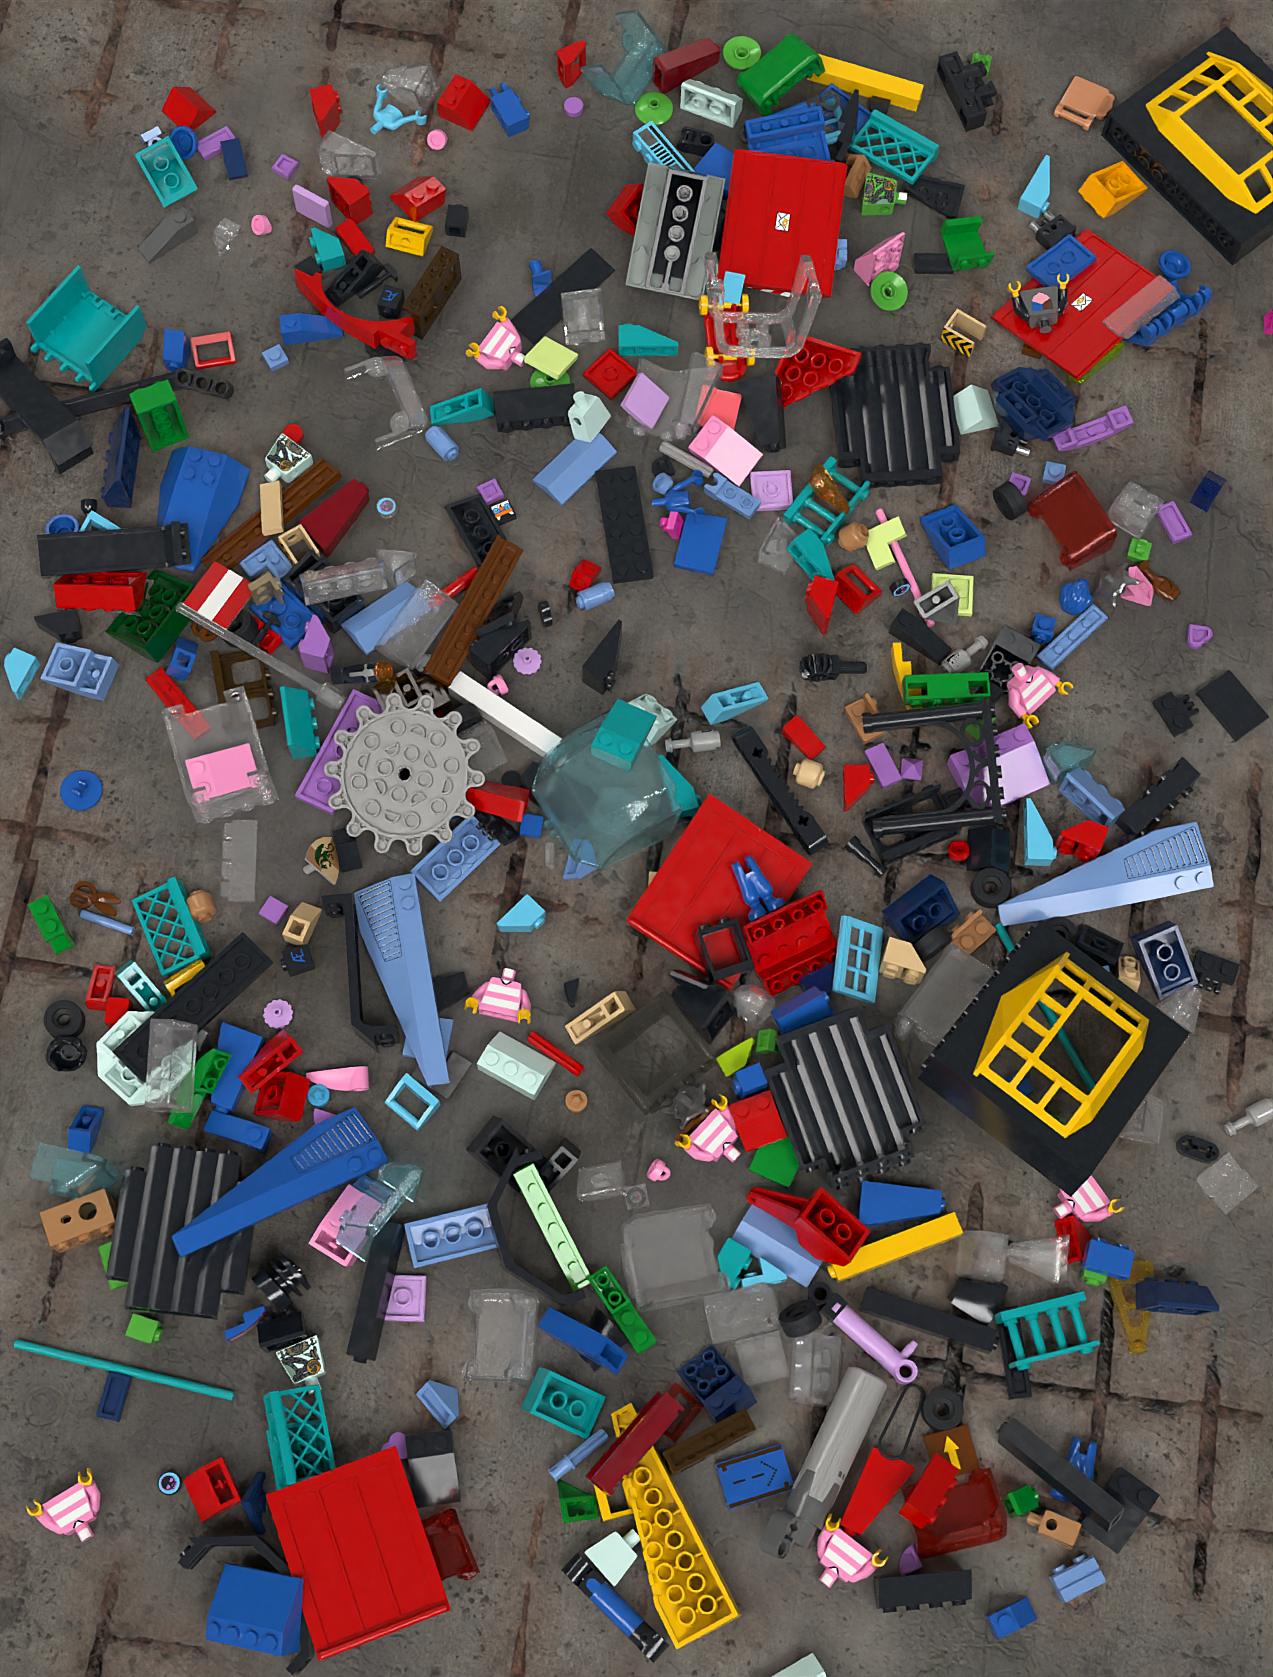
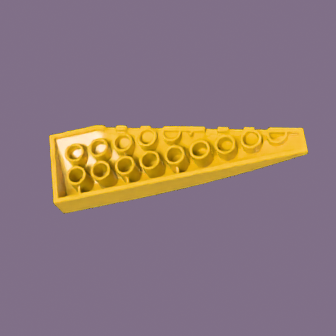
(678, 1562)

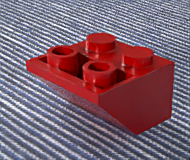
(1082, 840)
(213, 1489)

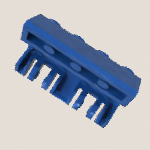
(790, 134)
(1173, 315)

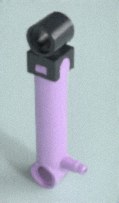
(839, 1312)

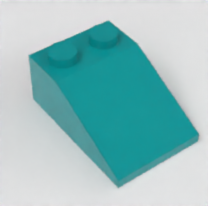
(166, 171)
(622, 735)
(563, 1402)

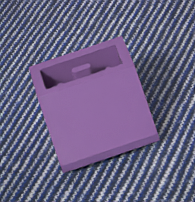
(316, 647)

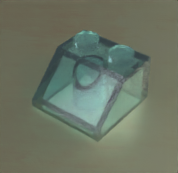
(1065, 758)

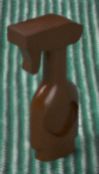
(1162, 585)

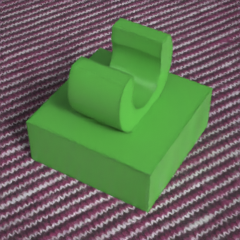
(985, 58)
(1139, 550)
(766, 1042)

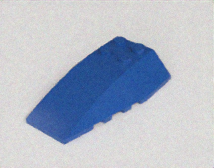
(203, 492)

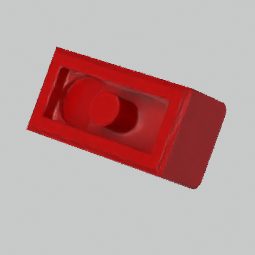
(353, 237)
(803, 738)
(100, 987)

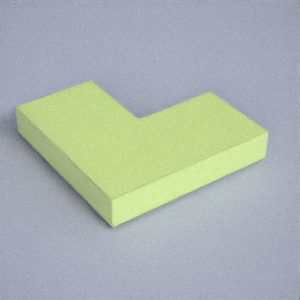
(879, 542)
(963, 587)

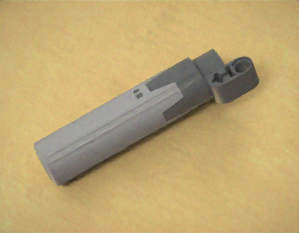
(825, 1464)

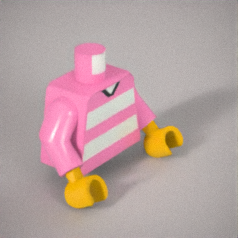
(500, 346)
(1030, 689)
(502, 998)
(713, 1136)
(1087, 1203)
(71, 1509)
(844, 1556)

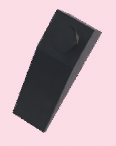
(357, 274)
(919, 636)
(558, 1163)

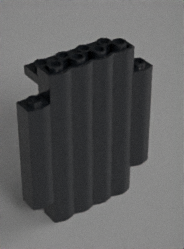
(895, 417)
(844, 1098)
(157, 1206)

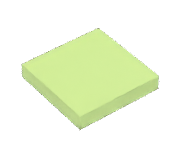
(551, 357)

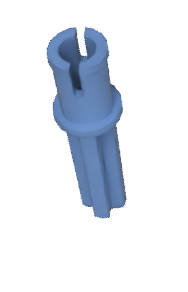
(578, 1454)

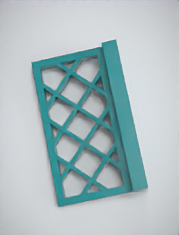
(902, 137)
(192, 928)
(280, 1433)

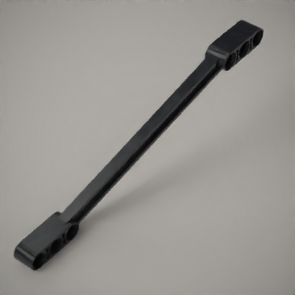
(120, 395)

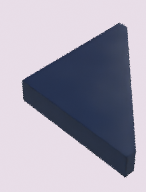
(255, 1502)

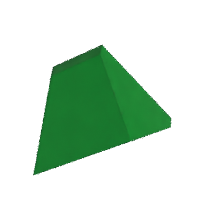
(576, 1504)

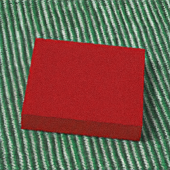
(610, 374)

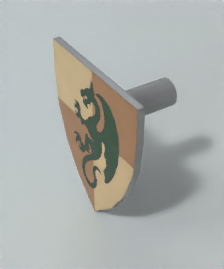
(323, 858)

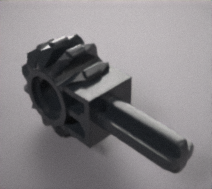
(828, 667)

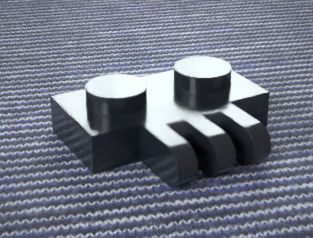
(1175, 712)
(497, 828)
(1214, 971)

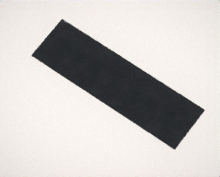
(546, 309)

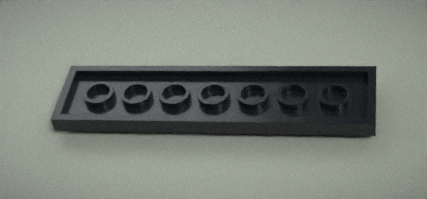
(200, 998)

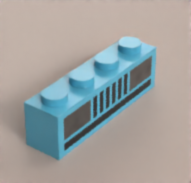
(657, 148)

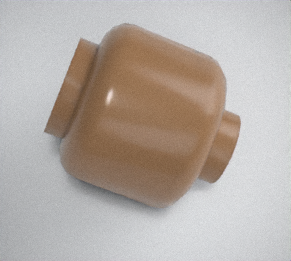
(853, 536)
(201, 906)

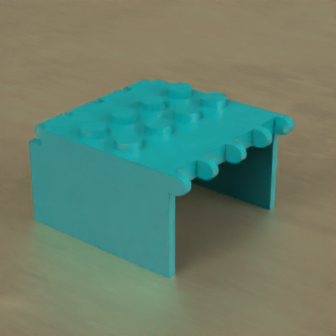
(84, 330)

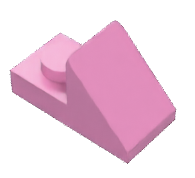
(1139, 593)

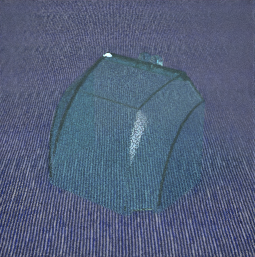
(600, 807)

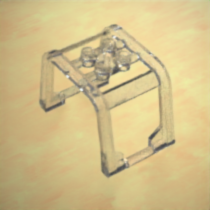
(793, 342)

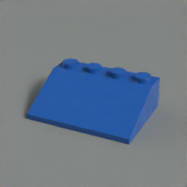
(256, 1610)

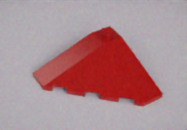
(814, 368)

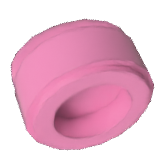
(437, 139)
(261, 225)
(498, 680)
(656, 1169)

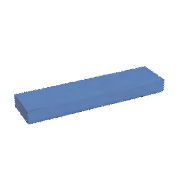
(1071, 637)

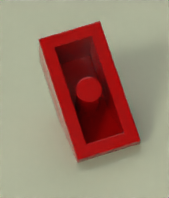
(855, 783)

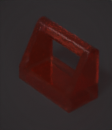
(674, 1391)

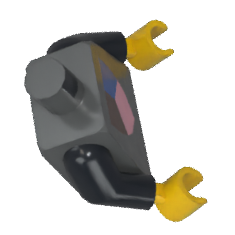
(1041, 305)

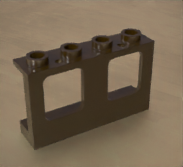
(436, 288)
(224, 681)
(708, 1442)

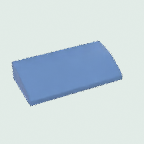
(454, 860)

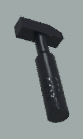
(378, 281)
(272, 619)

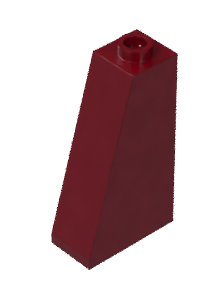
(683, 64)
(335, 516)

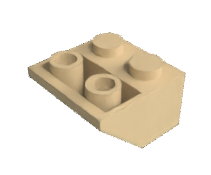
(902, 962)

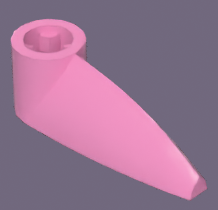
(342, 1079)

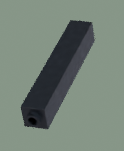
(375, 1293)
(929, 1321)
(1060, 1474)

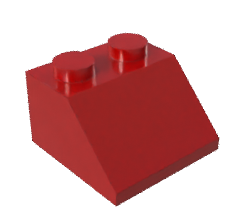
(462, 103)
(326, 108)
(420, 197)
(350, 198)
(626, 208)
(820, 600)
(283, 1097)
(758, 1121)

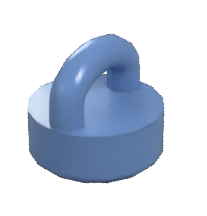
(662, 483)

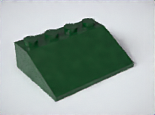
(159, 622)

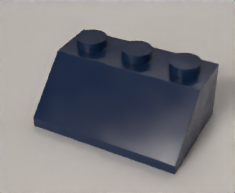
(921, 910)
(1174, 1297)

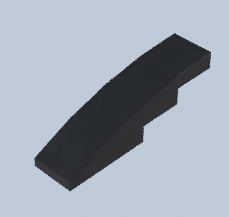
(847, 125)

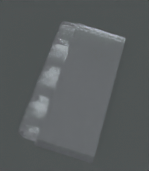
(1141, 308)
(242, 863)

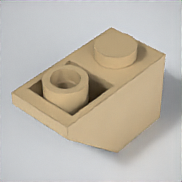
(301, 924)
(1128, 971)

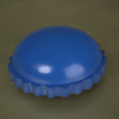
(185, 141)
(1174, 264)
(62, 524)

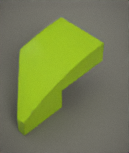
(736, 1058)

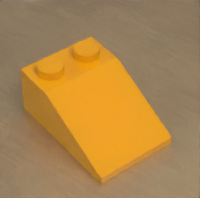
(1112, 189)

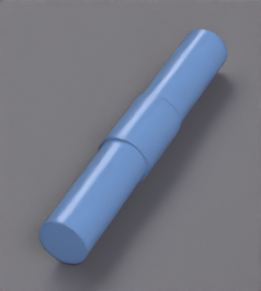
(107, 922)

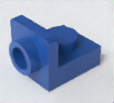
(1042, 629)

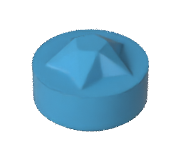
(318, 1095)

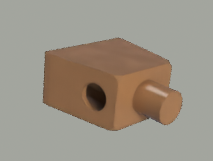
(1065, 1533)

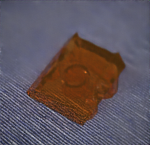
(826, 489)

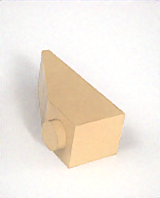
(600, 1016)

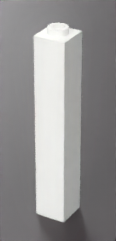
(503, 715)

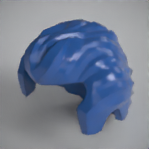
(1075, 597)

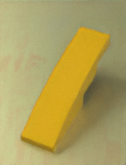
(900, 670)

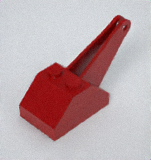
(820, 1223)

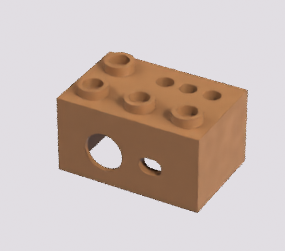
(69, 1225)

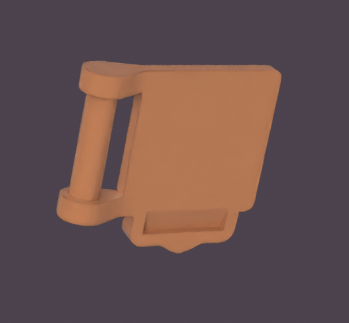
(1085, 99)

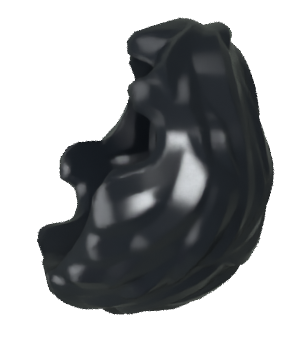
(66, 1053)

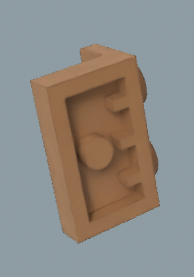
(854, 713)
(972, 933)

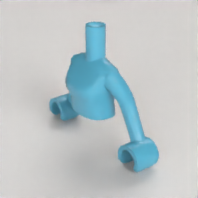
(390, 116)

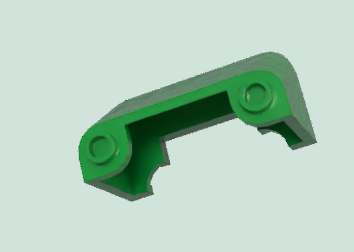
(779, 72)

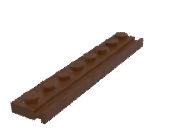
(294, 500)
(473, 610)

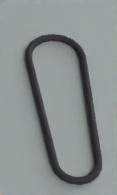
(891, 1417)

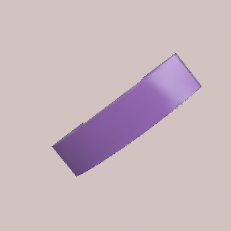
(1094, 431)

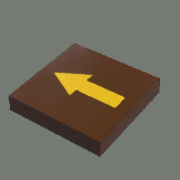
(955, 1447)

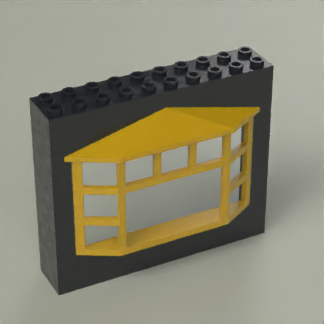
(1182, 164)
(962, 1074)

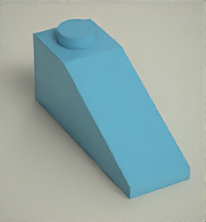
(1036, 195)
(733, 702)
(1037, 839)

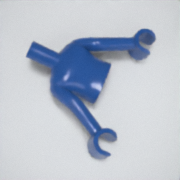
(679, 500)

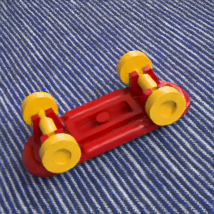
(733, 367)

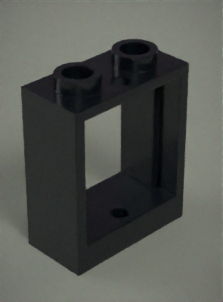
(740, 944)

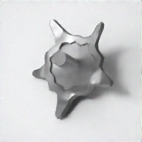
(1114, 583)
(688, 1104)

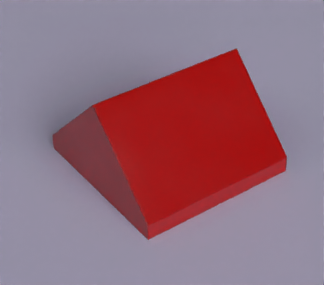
(187, 108)

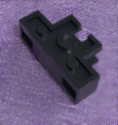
(966, 89)

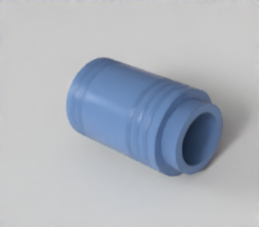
(442, 443)
(594, 596)

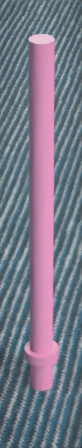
(903, 565)

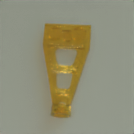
(1139, 1271)

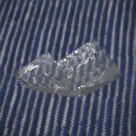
(224, 234)

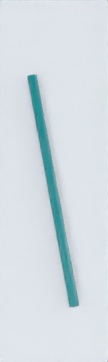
(1053, 1019)
(123, 1369)

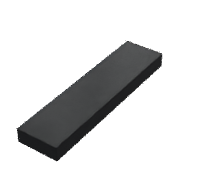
(1016, 1381)

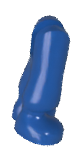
(753, 886)
(1082, 1462)

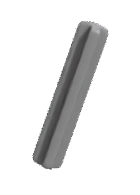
(686, 459)

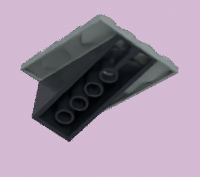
(674, 231)

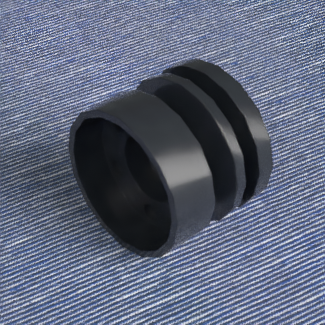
(281, 1282)

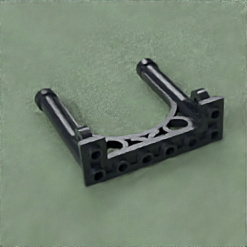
(948, 817)

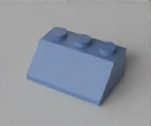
(1091, 798)

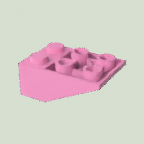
(880, 258)
(326, 1233)

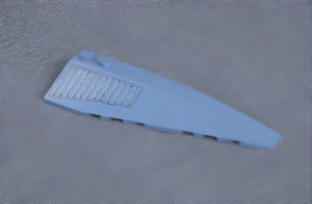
(1145, 869)
(397, 942)

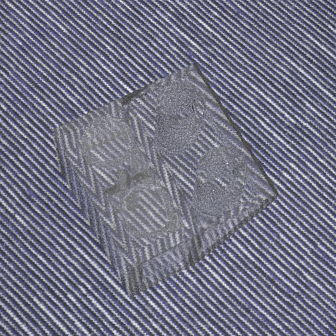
(1134, 509)

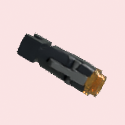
(362, 673)

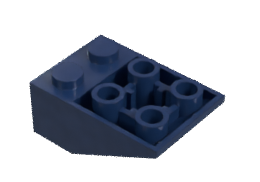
(716, 1384)

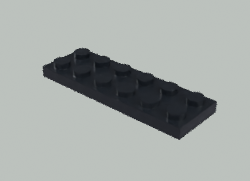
(624, 525)

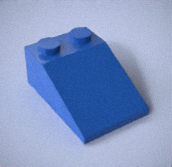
(954, 536)

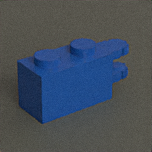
(509, 110)

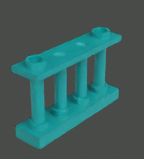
(805, 500)
(1051, 1308)

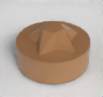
(576, 1101)

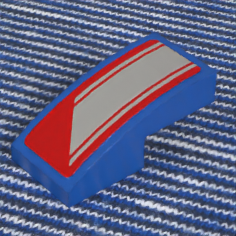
(251, 1320)

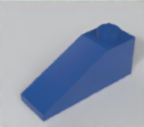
(307, 328)
(239, 1131)

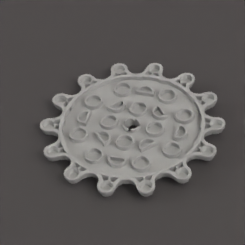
(373, 766)

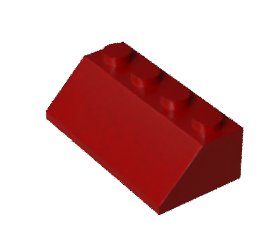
(101, 591)

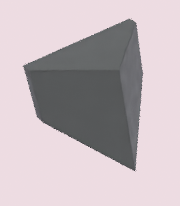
(940, 604)

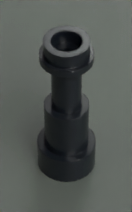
(854, 846)

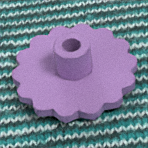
(527, 661)
(278, 1014)

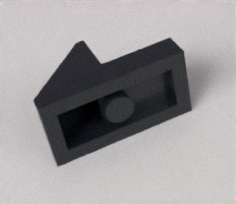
(347, 850)

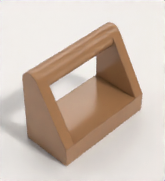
(857, 175)

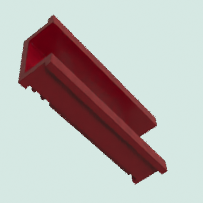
(634, 1442)

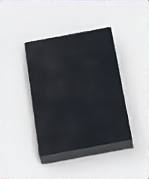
(1232, 705)

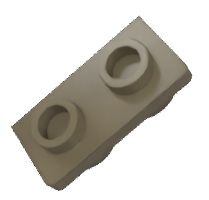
(264, 589)

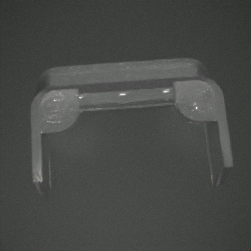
(413, 416)

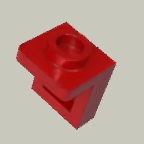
(584, 575)

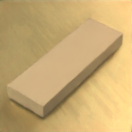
(271, 508)

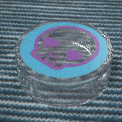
(386, 507)

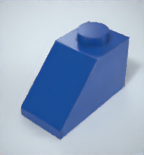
(176, 349)
(85, 1129)
(1011, 1618)

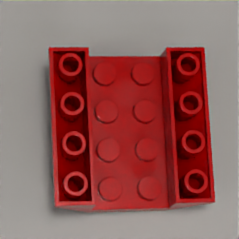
(791, 942)

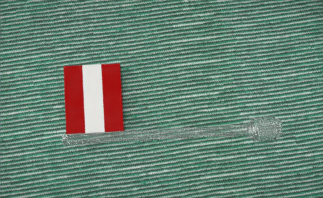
(215, 606)

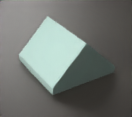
(974, 410)

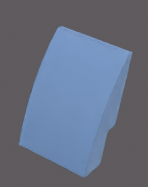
(80, 671)

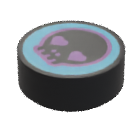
(899, 587)
(169, 1483)

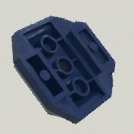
(1033, 403)

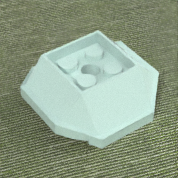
(111, 1069)

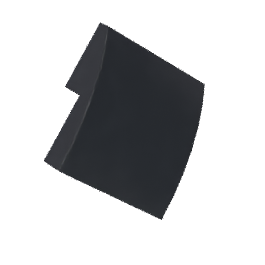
(695, 983)

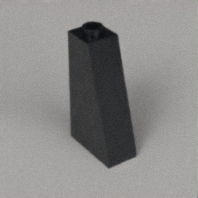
(765, 407)

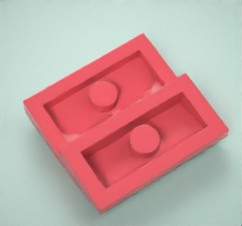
(724, 407)

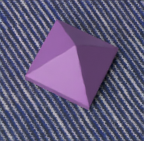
(911, 768)

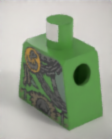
(881, 195)

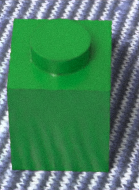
(1020, 1501)

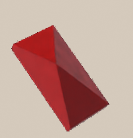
(1078, 1237)

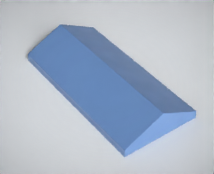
(574, 468)
(372, 622)
(449, 1236)
(776, 1244)

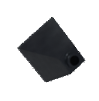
(704, 1013)

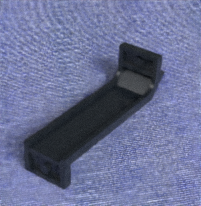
(41, 411)
(114, 550)
(385, 1035)

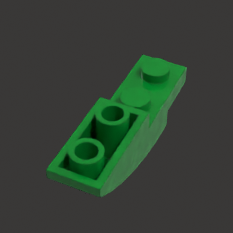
(207, 1075)
(622, 1310)

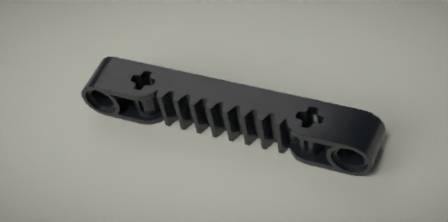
(810, 836)

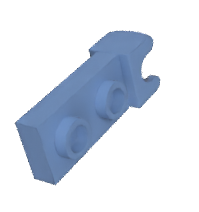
(732, 496)

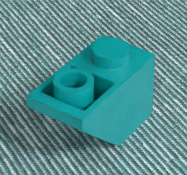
(328, 249)
(732, 1260)

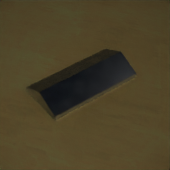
(475, 525)

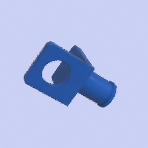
(540, 278)

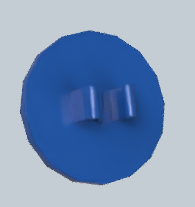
(81, 790)

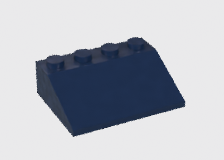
(121, 461)

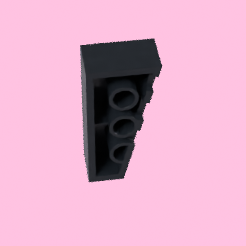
(1159, 799)

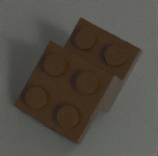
(411, 690)

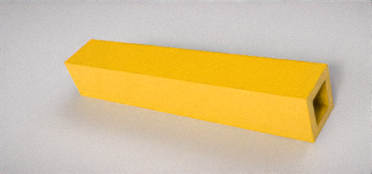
(870, 83)
(898, 1247)

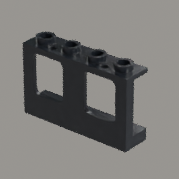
(913, 841)

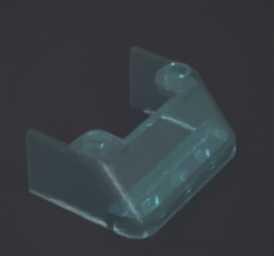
(636, 66)
(72, 1171)
(377, 1205)

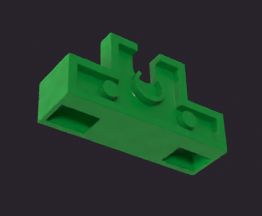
(944, 689)

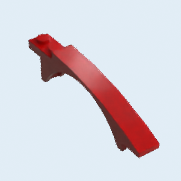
(390, 334)

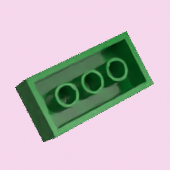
(159, 415)

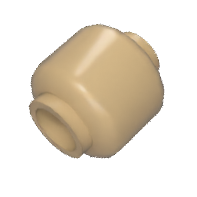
(809, 773)

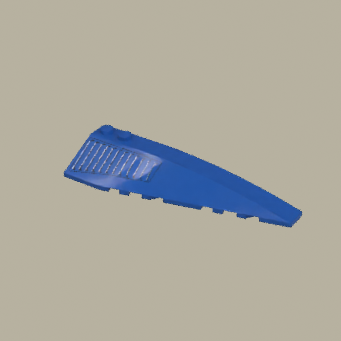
(308, 1167)

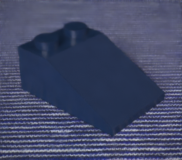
(1164, 959)

